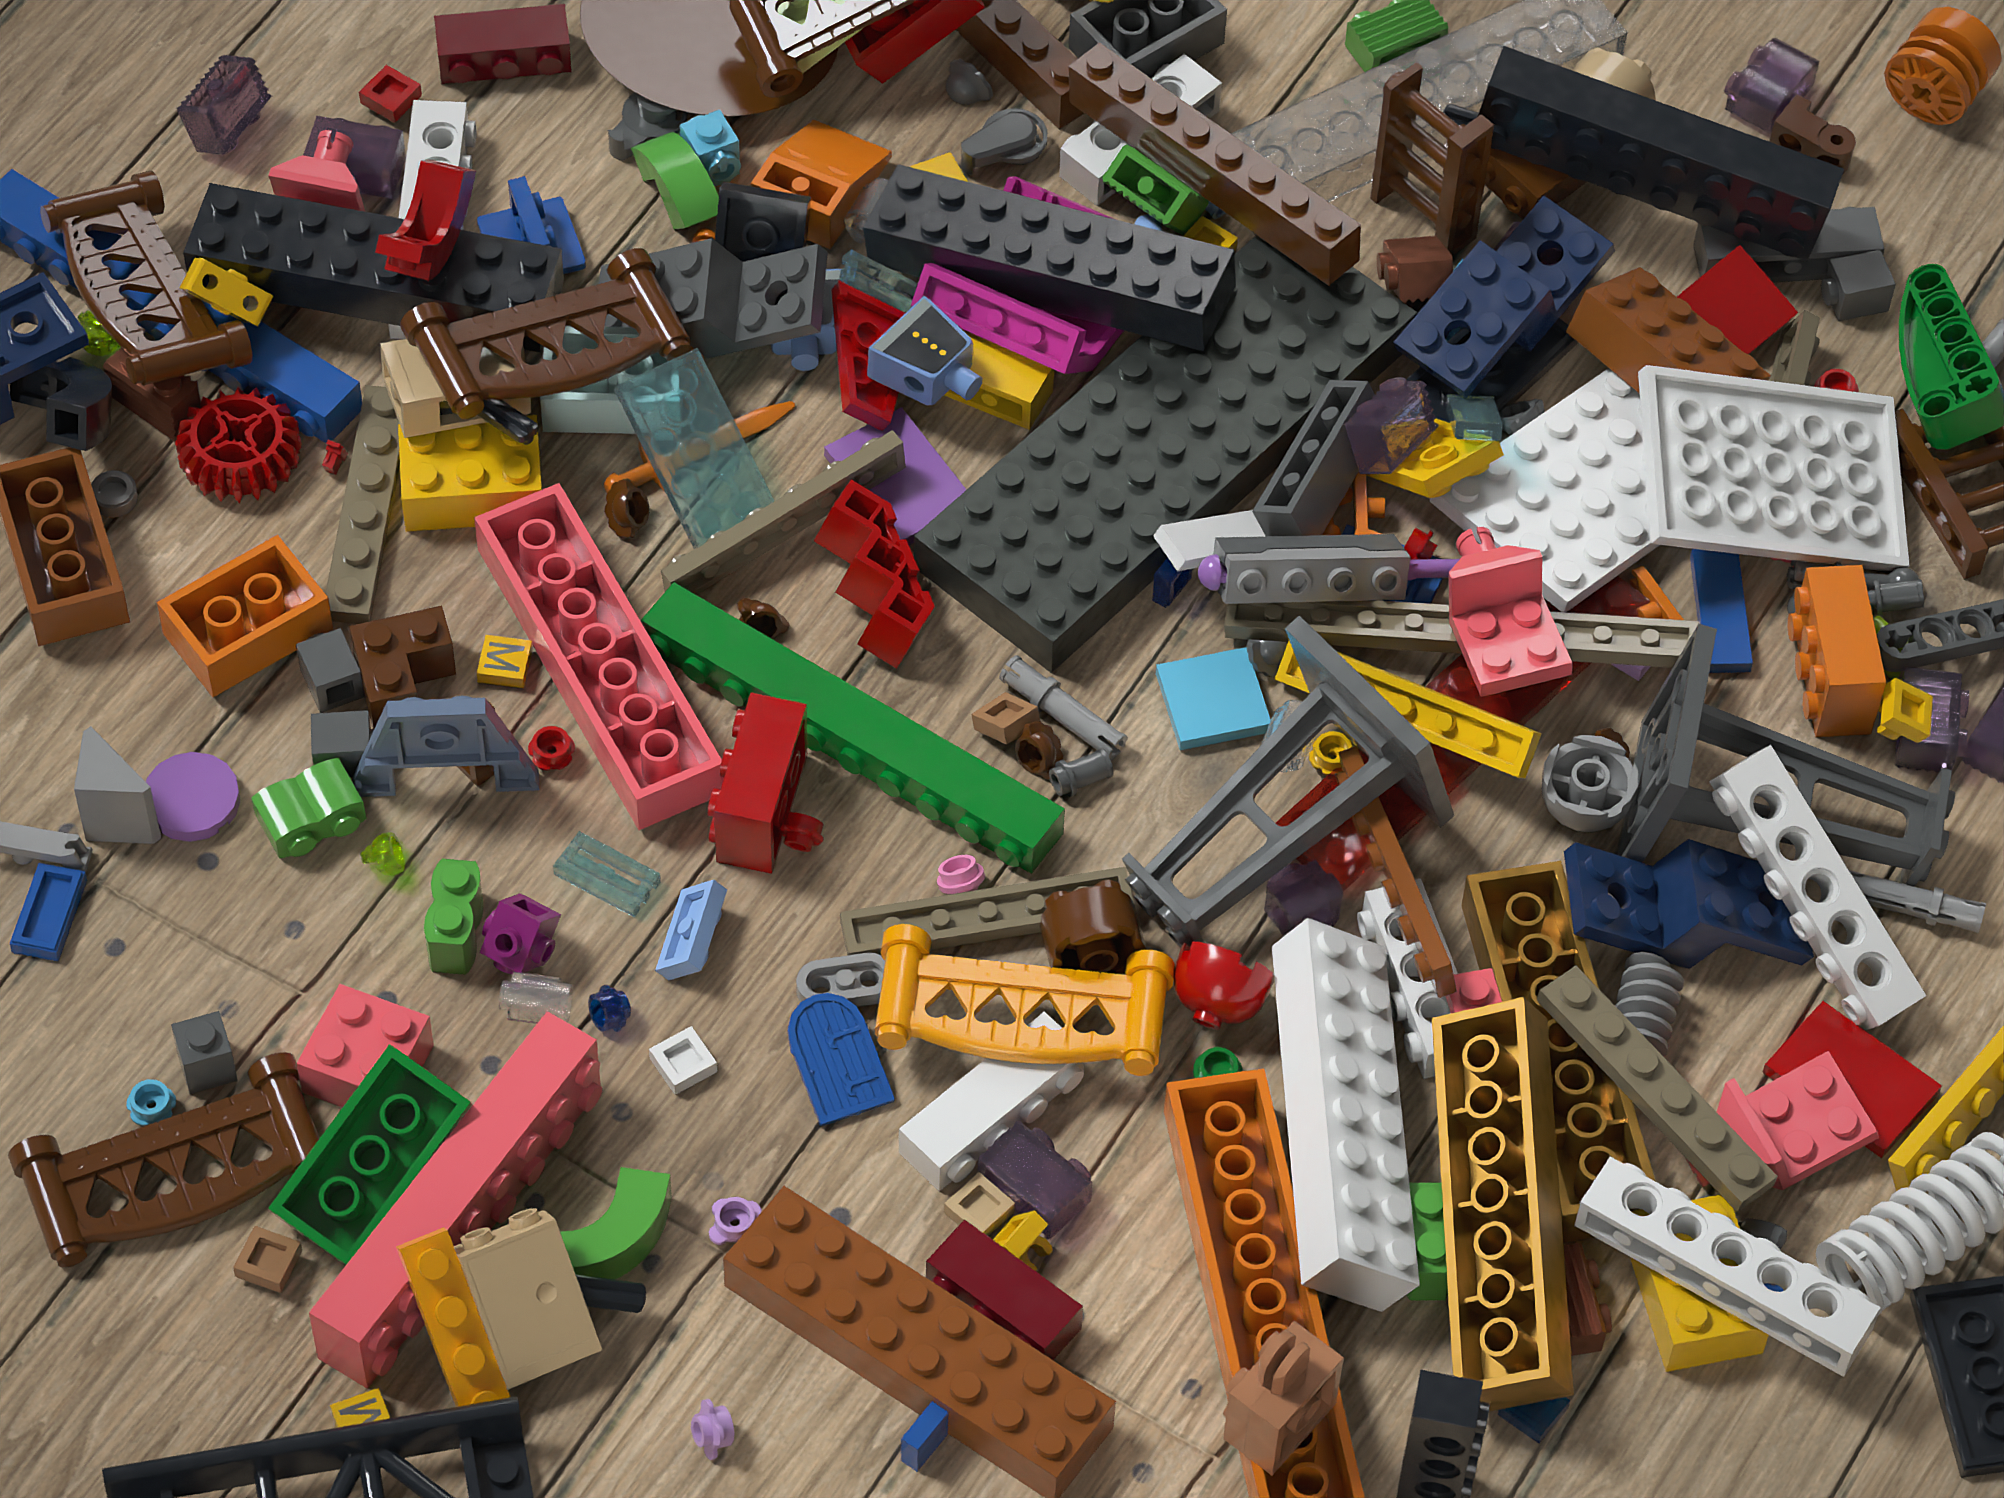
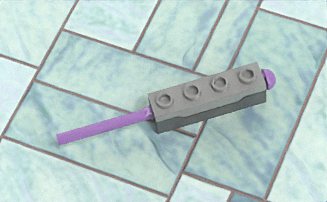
(1314, 568)

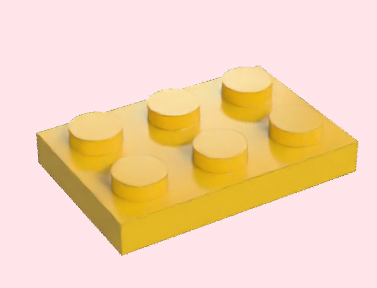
(1442, 462)

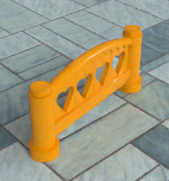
(917, 979)

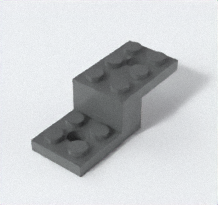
(732, 302)

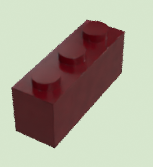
(503, 43)
(1005, 1290)

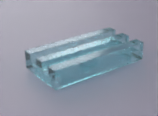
(886, 280)
(634, 894)

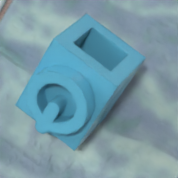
(714, 145)

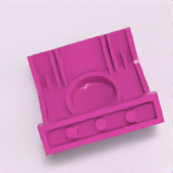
(1038, 334)

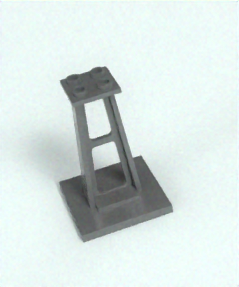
(1337, 696)
(1667, 754)

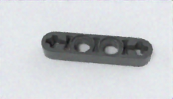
(1948, 629)

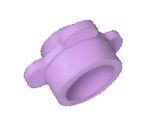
(732, 1209)
(712, 1428)

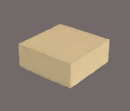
(980, 1205)

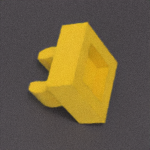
(1905, 712)
(1023, 1233)

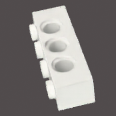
(1089, 154)
(1409, 999)

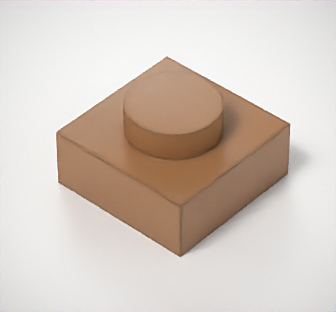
(1004, 717)
(267, 1259)

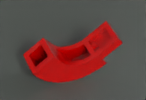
(432, 221)

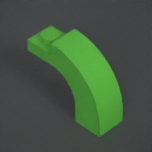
(626, 1229)

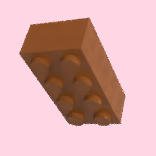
(1641, 323)
(60, 546)

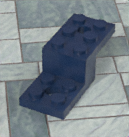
(1504, 296)
(55, 336)
(1679, 905)

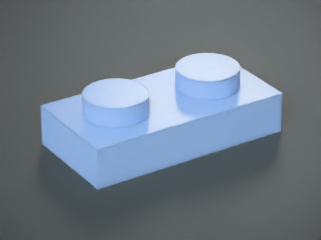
(691, 930)

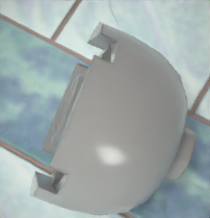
(1589, 783)

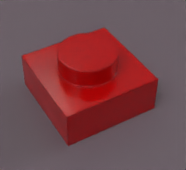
(390, 93)

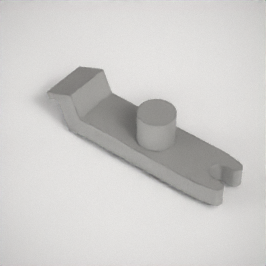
(35, 843)

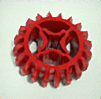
(234, 458)

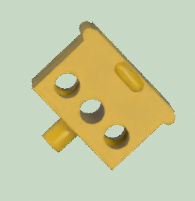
(226, 291)

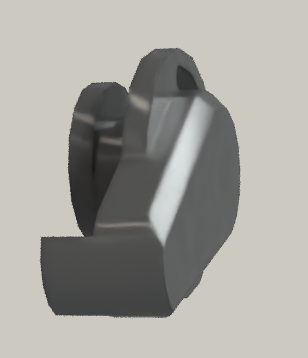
(641, 122)
(1005, 137)

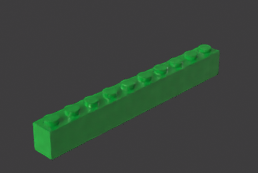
(858, 730)

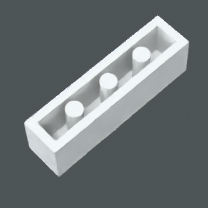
(978, 1109)

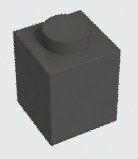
(1858, 285)
(330, 670)
(340, 736)
(204, 1052)

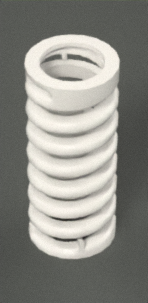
(1982, 1177)

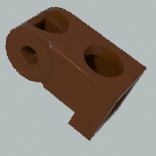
(1812, 135)

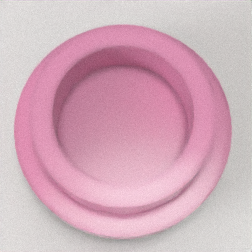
(960, 875)

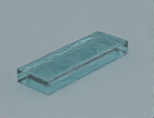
(1474, 417)

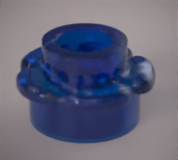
(609, 1009)

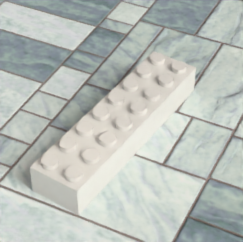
(1344, 1116)

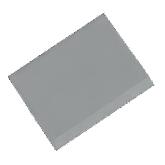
(112, 796)

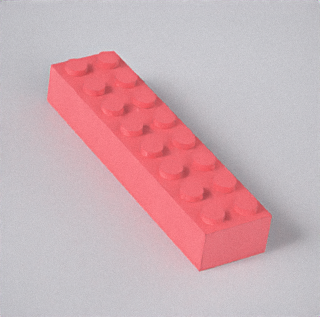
(599, 656)
(461, 1188)

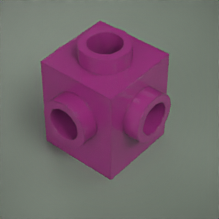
(519, 934)

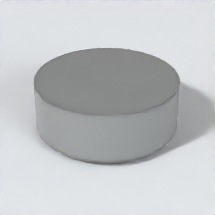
(115, 493)

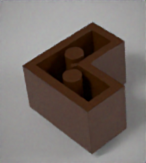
(400, 653)

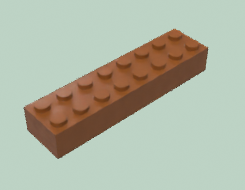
(919, 1343)

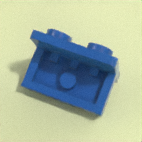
(536, 222)

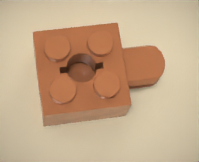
(1281, 1396)

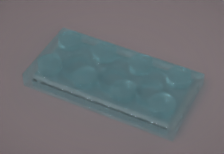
(694, 446)

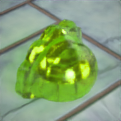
(100, 341)
(385, 854)

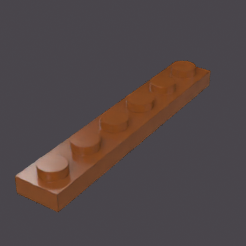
(1400, 886)

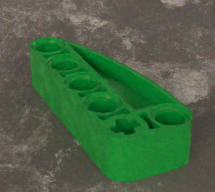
(1946, 362)

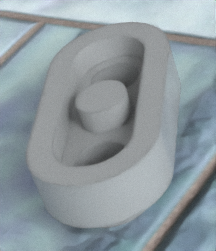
(843, 977)

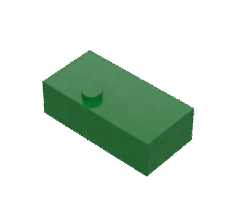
(369, 1154)

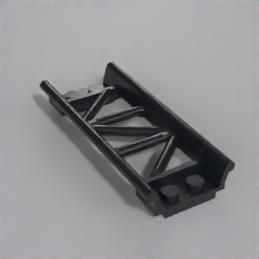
(485, 1432)

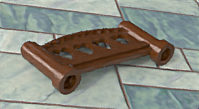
(780, 42)
(129, 210)
(631, 296)
(64, 1183)

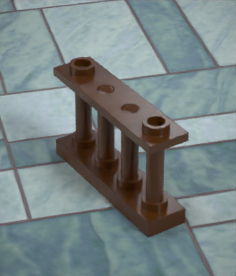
(1462, 162)
(1940, 504)

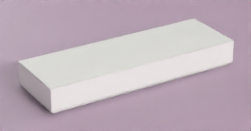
(1193, 540)

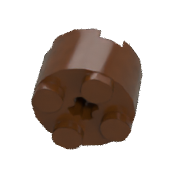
(1091, 928)

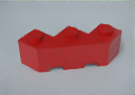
(879, 572)

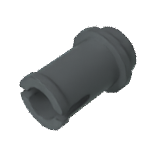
(1080, 772)

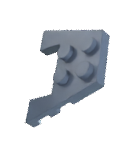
(442, 735)

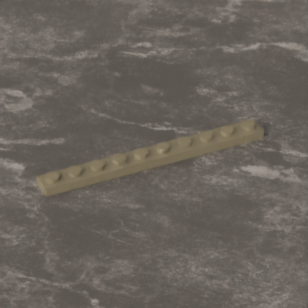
(1428, 629)

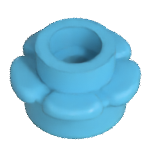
(150, 1092)

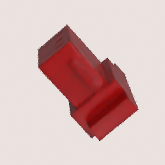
(334, 457)

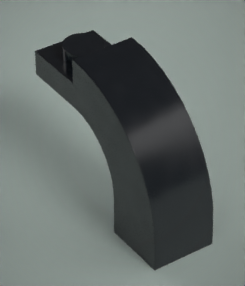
(75, 401)

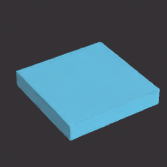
(1213, 698)

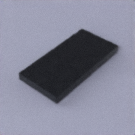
(1509, 376)
(1965, 1354)

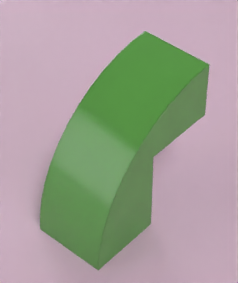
(679, 178)

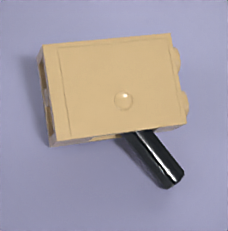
(423, 407)

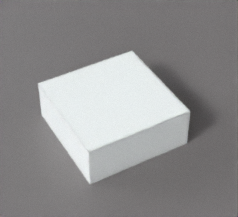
(683, 1060)

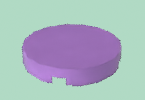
(193, 795)

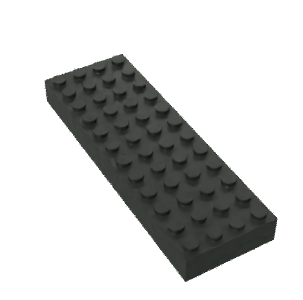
(1155, 439)

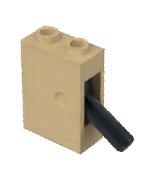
(534, 1299)

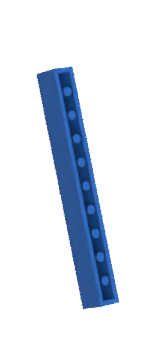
(312, 389)

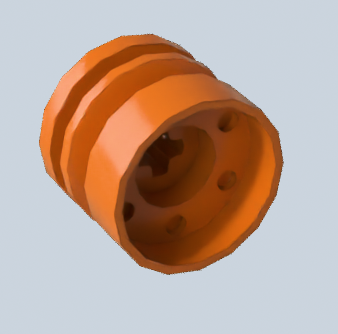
(1943, 65)

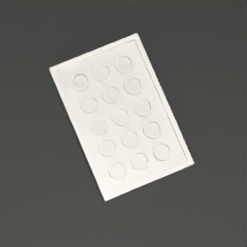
(1772, 469)
(1567, 489)

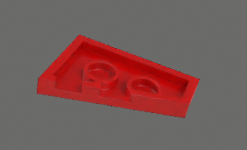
(858, 324)

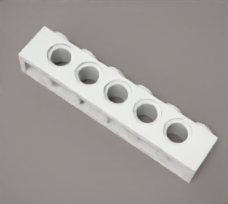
(440, 134)
(1841, 898)
(1737, 1289)

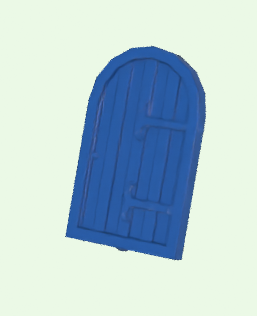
(837, 1058)

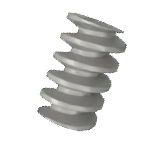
(1649, 997)

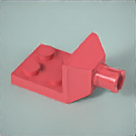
(320, 177)
(1503, 616)
(1798, 1120)

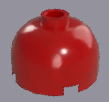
(1219, 985)

